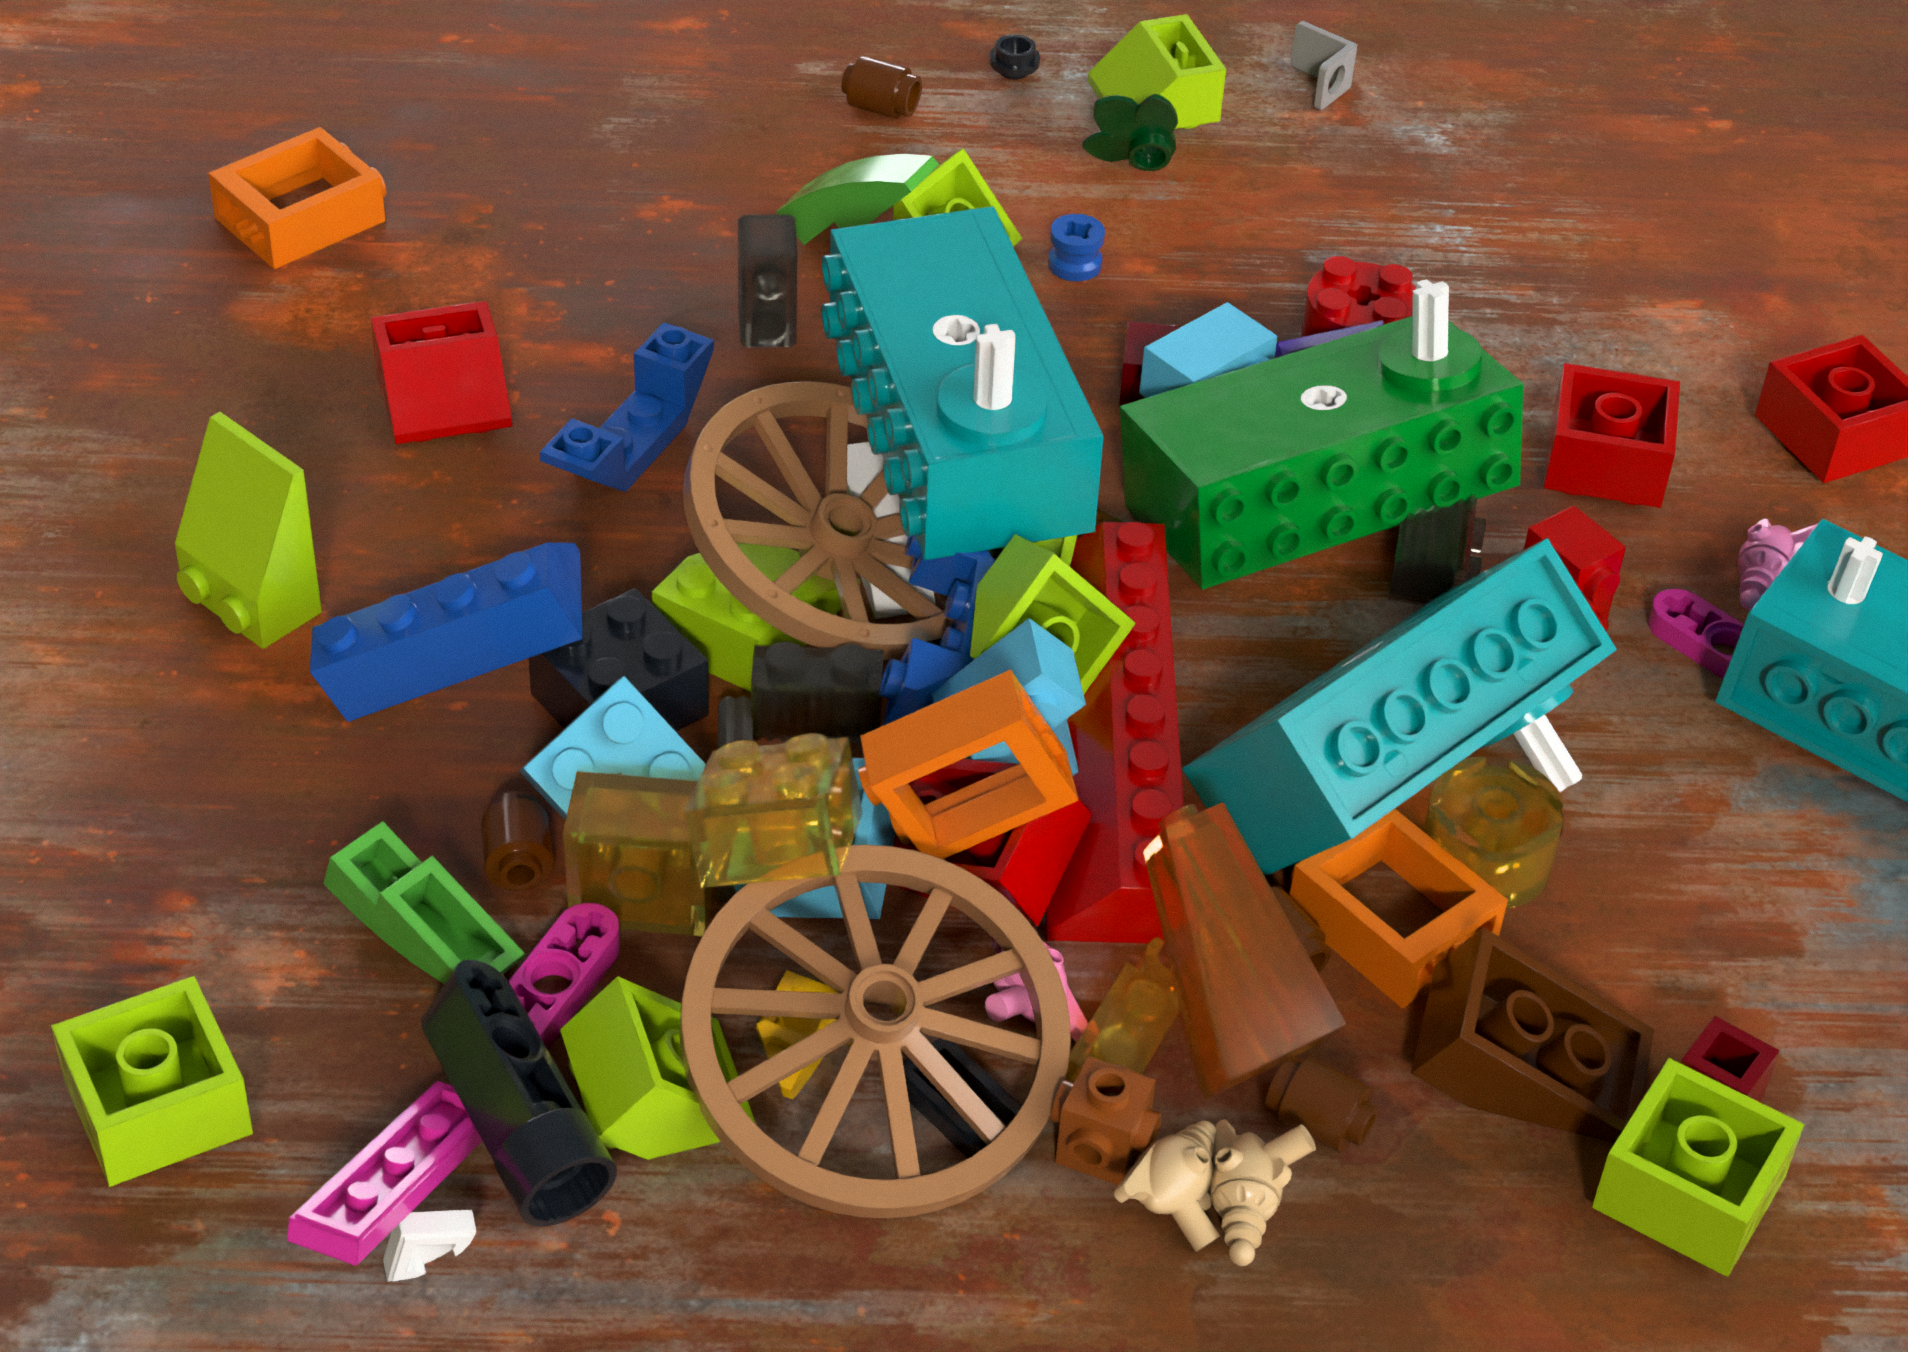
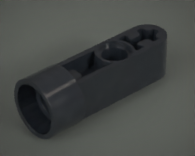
(517, 1097)

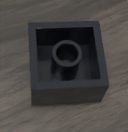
(630, 641)

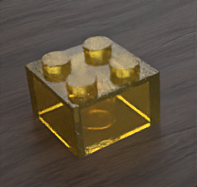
(774, 811)
(635, 852)

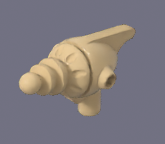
(1175, 1180)
(1250, 1182)

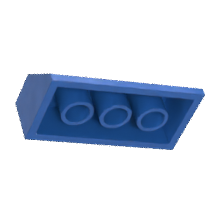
(450, 630)

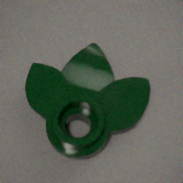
(1134, 131)

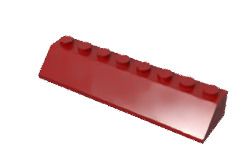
(1123, 746)

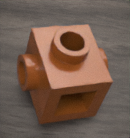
(1104, 1120)

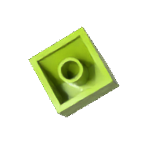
(1040, 586)
(633, 1072)

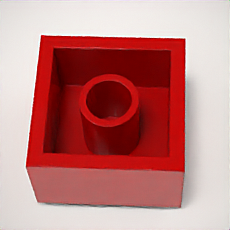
(1838, 408)
(1612, 435)

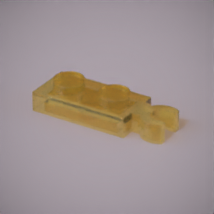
(1131, 1016)

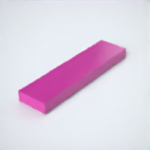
(387, 1178)

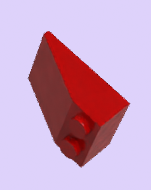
(1018, 863)

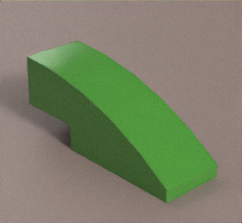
(855, 192)
(416, 906)

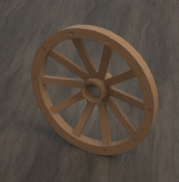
(831, 533)
(876, 1039)

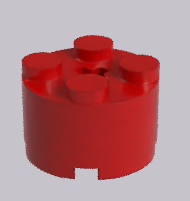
(1356, 294)

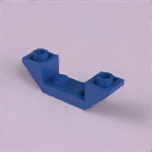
(666, 385)
(926, 666)

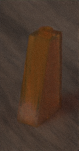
(1232, 953)

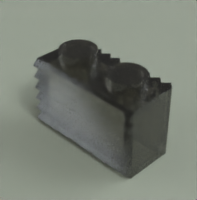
(767, 280)
(1436, 551)
(815, 691)

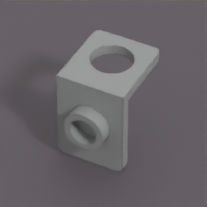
(1325, 57)

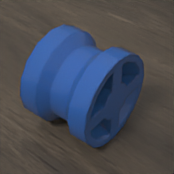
(1076, 247)

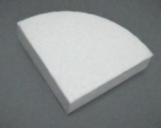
(425, 1238)

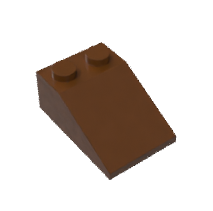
(1530, 1042)

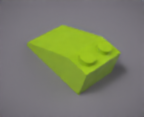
(248, 536)
(720, 623)

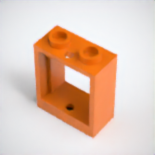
(284, 235)
(955, 730)
(1365, 941)

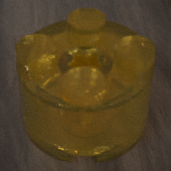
(1498, 824)

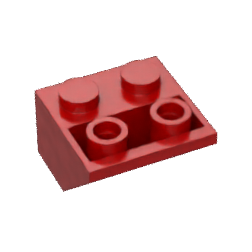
(440, 372)

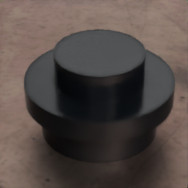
(1014, 56)

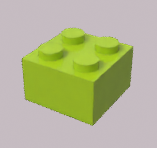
(152, 1080)
(1697, 1166)

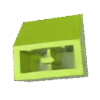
(1166, 60)

